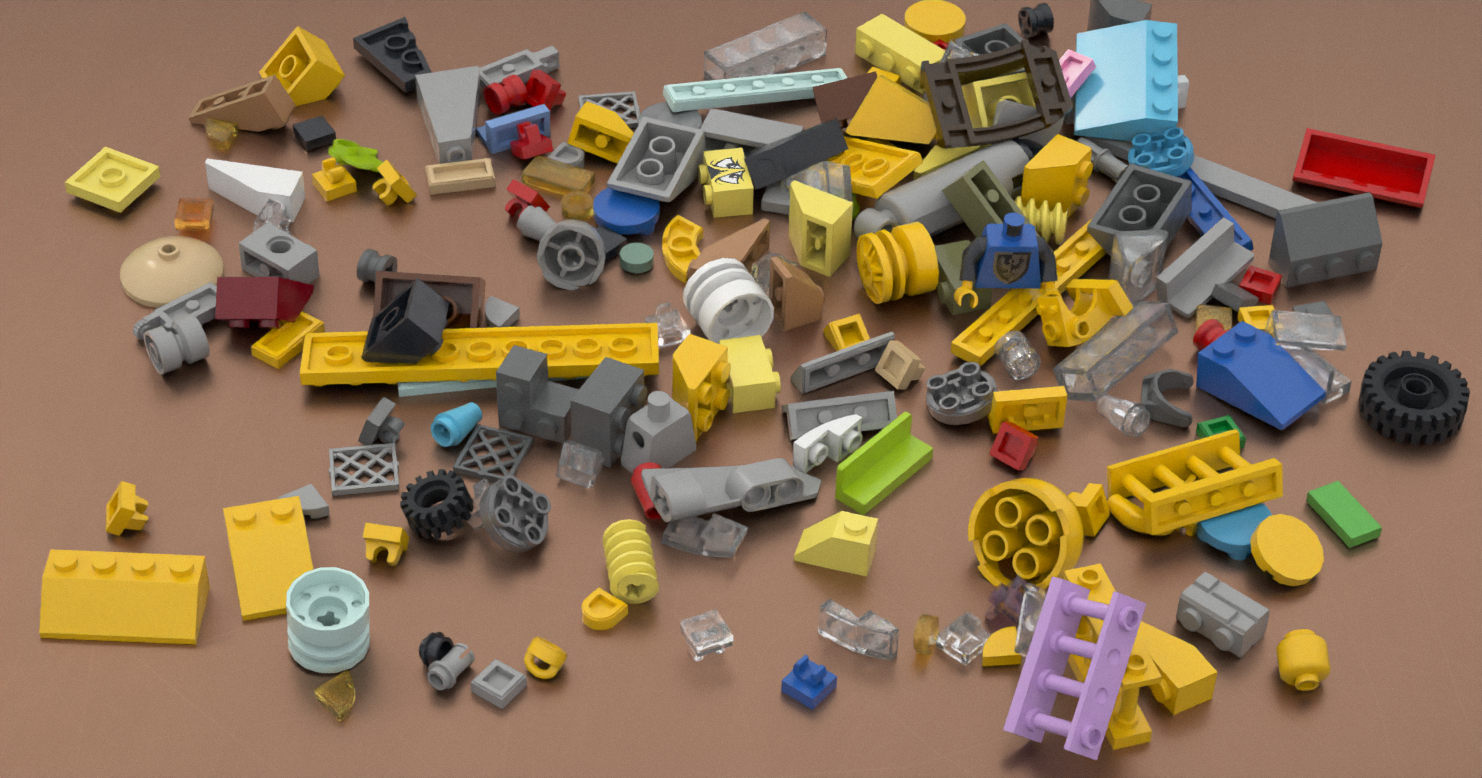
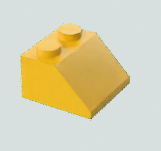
(304, 67)
(1058, 175)

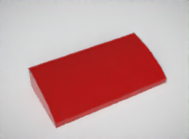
(1364, 167)

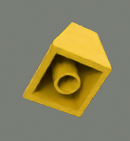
(893, 114)

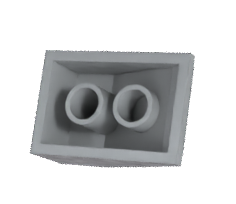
(659, 160)

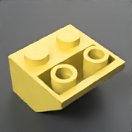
(819, 228)

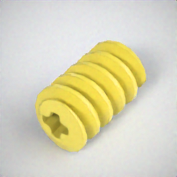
(1045, 221)
(630, 562)

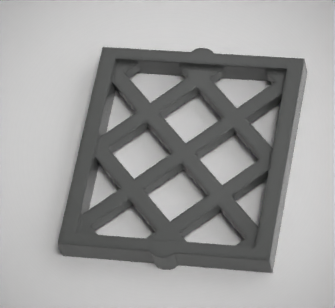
(502, 436)

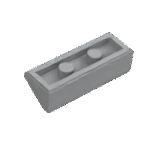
(840, 364)

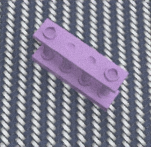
(1048, 657)

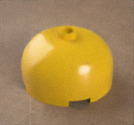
(1027, 522)

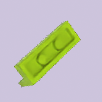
(881, 465)

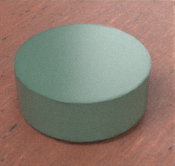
(636, 258)

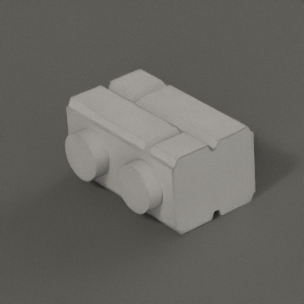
(1222, 615)

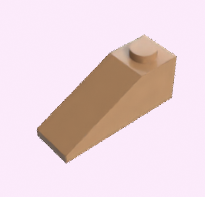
(253, 106)
(744, 246)

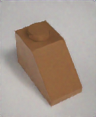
(793, 295)

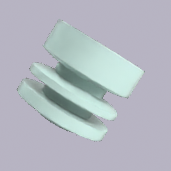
(328, 620)

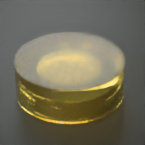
(577, 206)
(925, 634)

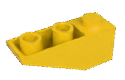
(1184, 671)

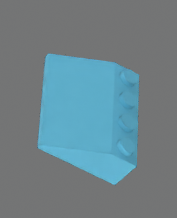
(1132, 81)

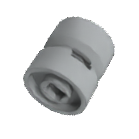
(180, 343)

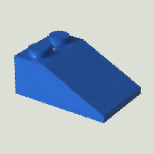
(1257, 376)

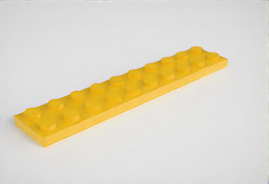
(479, 352)

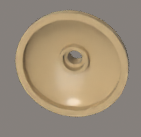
(169, 269)

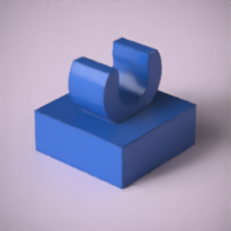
(809, 682)

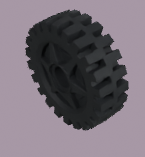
(1414, 397)

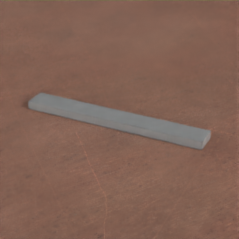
(1227, 182)

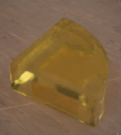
(221, 132)
(337, 695)

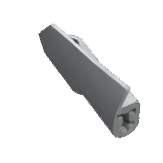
(704, 490)

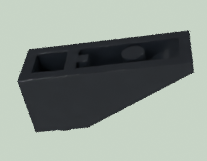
(794, 153)

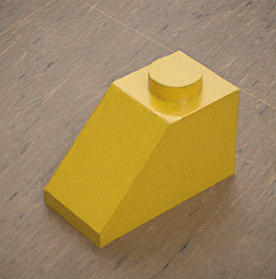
(600, 132)

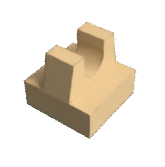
(899, 365)

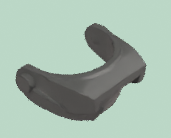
(1157, 405)

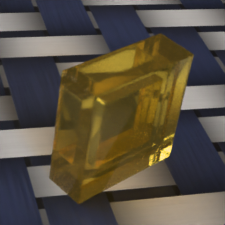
(1222, 314)

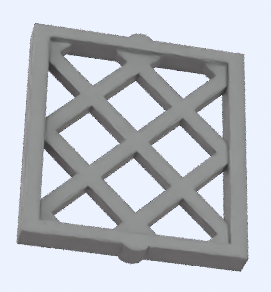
(613, 98)
(369, 486)

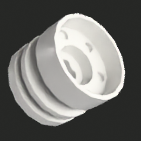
(727, 301)

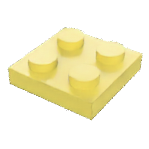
(112, 179)

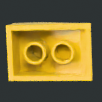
(266, 553)

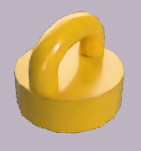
(548, 653)

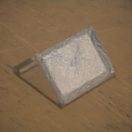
(1138, 261)

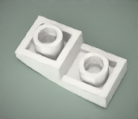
(829, 440)

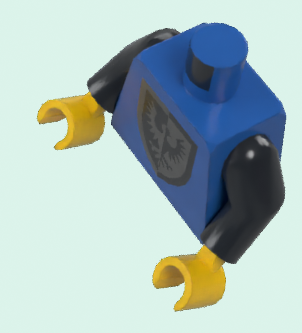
(1007, 258)

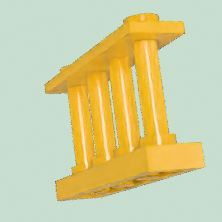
(1200, 499)
(1127, 722)

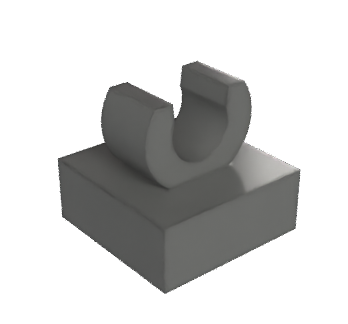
(381, 424)

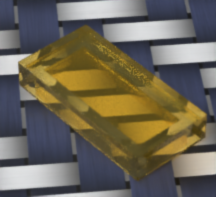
(557, 176)

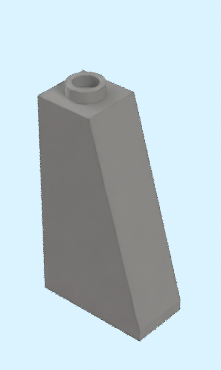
(450, 111)

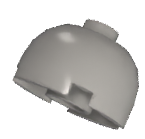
(571, 254)

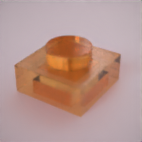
(194, 214)

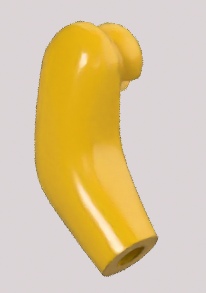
(1129, 514)

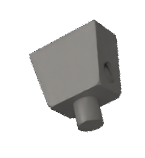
(658, 433)

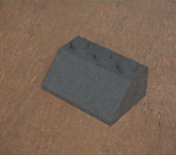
(1142, 202)
(1326, 240)

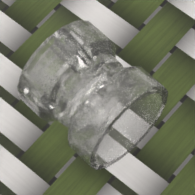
(1017, 355)

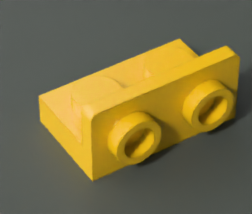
(1029, 408)

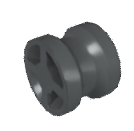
(371, 262)

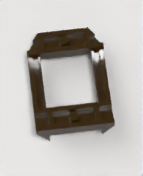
(948, 103)

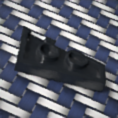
(394, 53)

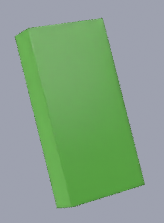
(1344, 514)

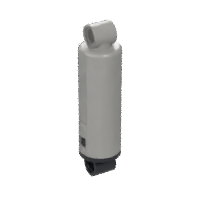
(926, 203)

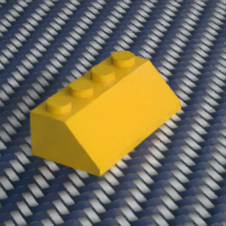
(123, 596)

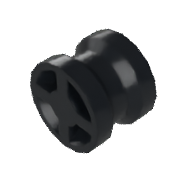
(1036, 20)

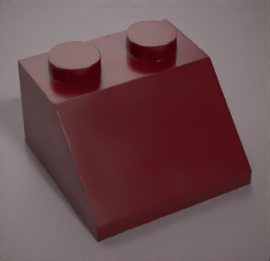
(260, 301)

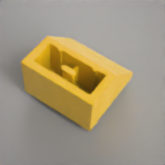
(701, 380)

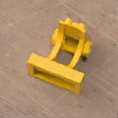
(1087, 316)

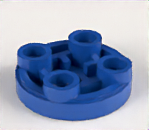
(626, 212)

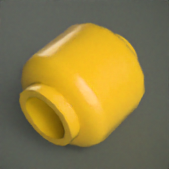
(1303, 659)

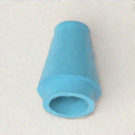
(454, 425)

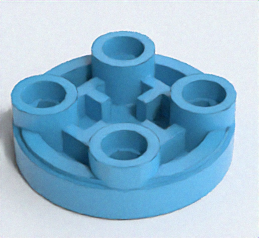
(1163, 152)
(1233, 530)

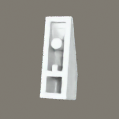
(254, 184)

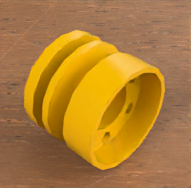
(897, 262)

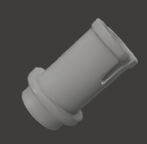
(443, 673)

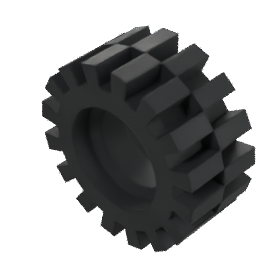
(443, 517)

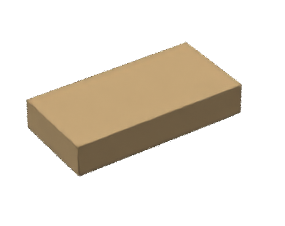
(460, 176)

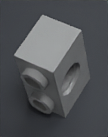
(278, 254)

